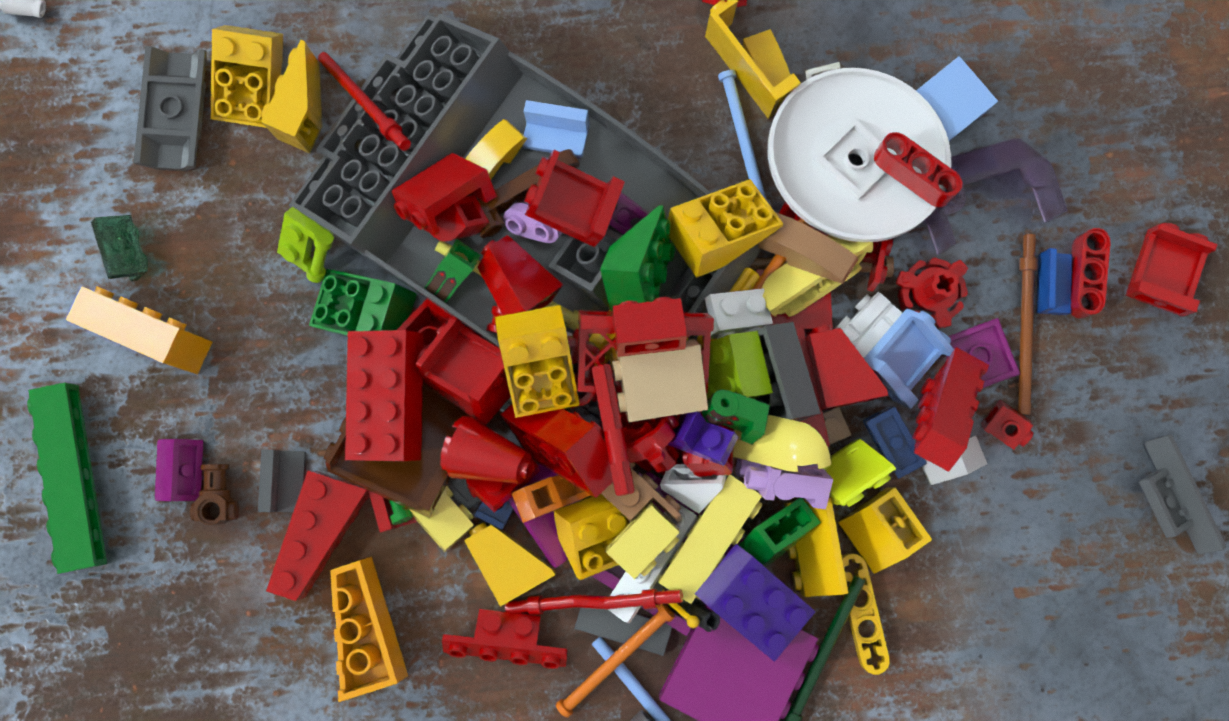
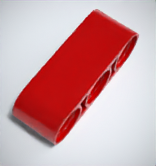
(912, 155)
(1098, 263)

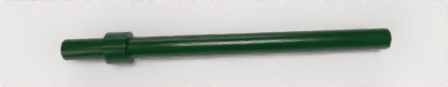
(825, 650)

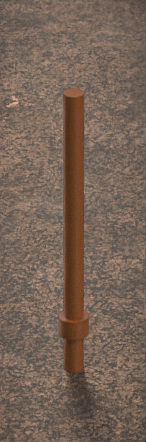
(1028, 266)

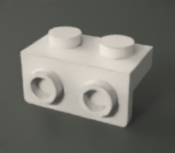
(737, 312)

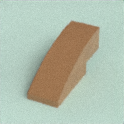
(810, 250)

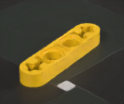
(866, 612)

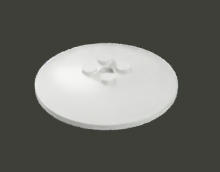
(846, 115)

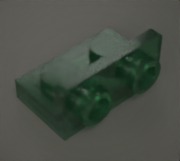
(120, 247)

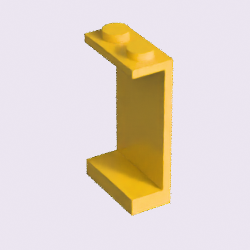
(736, 57)

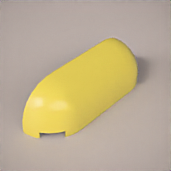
(793, 289)
(785, 446)

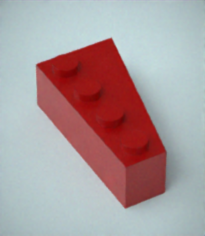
(949, 409)
(314, 532)

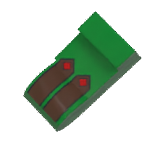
(452, 271)
(737, 413)

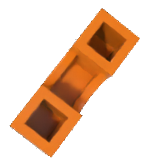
(546, 497)

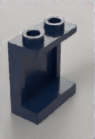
(894, 440)

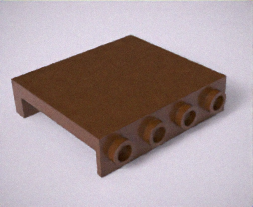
(407, 483)

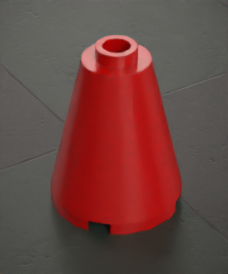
(483, 455)

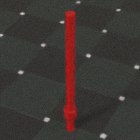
(388, 127)

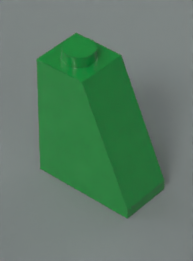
(780, 532)

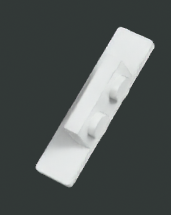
(628, 585)

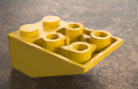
(243, 73)
(296, 106)
(721, 226)
(537, 360)

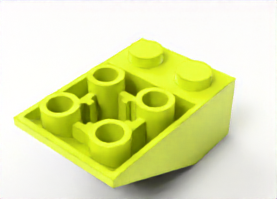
(855, 470)

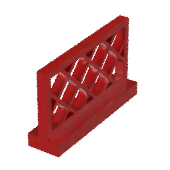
(602, 323)

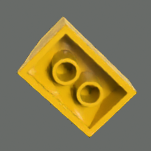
(819, 558)

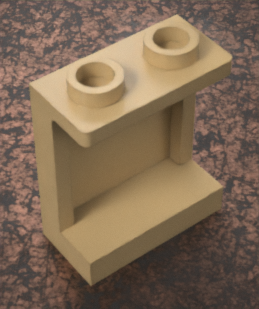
(661, 383)

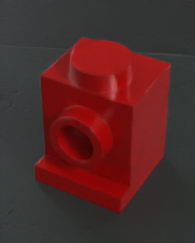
(1000, 418)

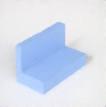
(555, 128)

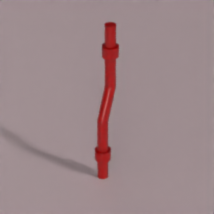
(648, 599)

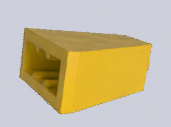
(506, 563)

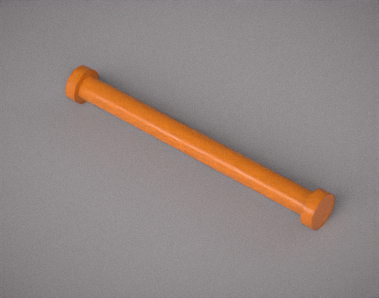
(566, 706)

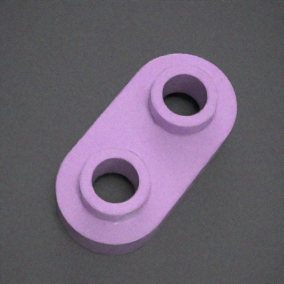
(526, 227)

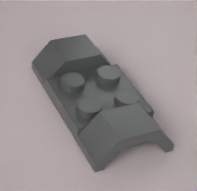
(170, 109)

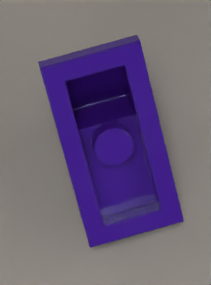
(703, 438)

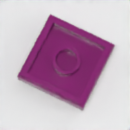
(989, 345)

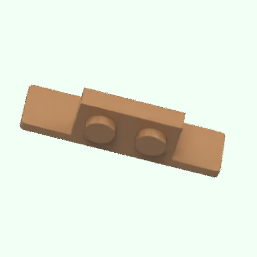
(644, 494)

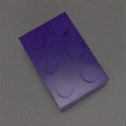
(755, 602)

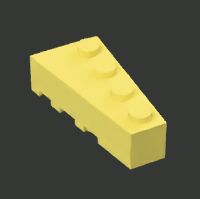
(711, 538)

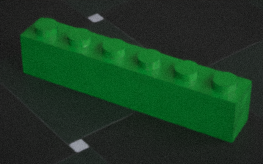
(66, 477)

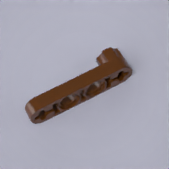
(515, 192)

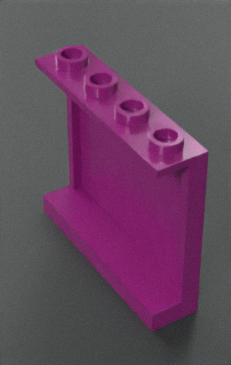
(732, 680)

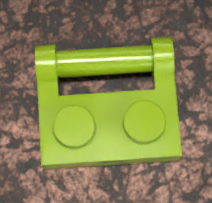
(297, 242)

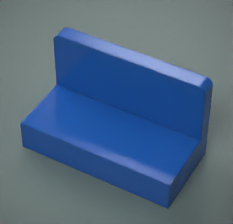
(1054, 283)

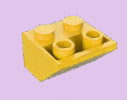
(884, 530)
(586, 532)

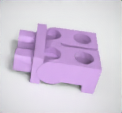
(807, 483)

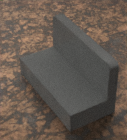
(280, 480)

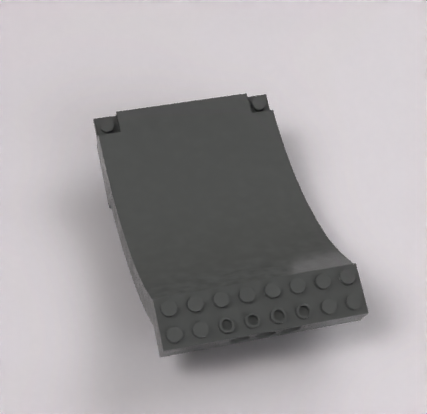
(446, 97)

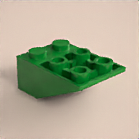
(639, 261)
(360, 304)

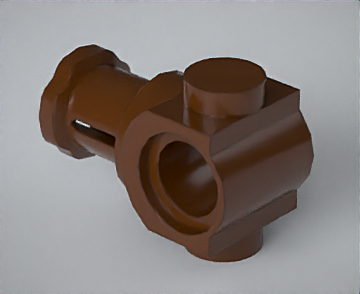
(214, 492)

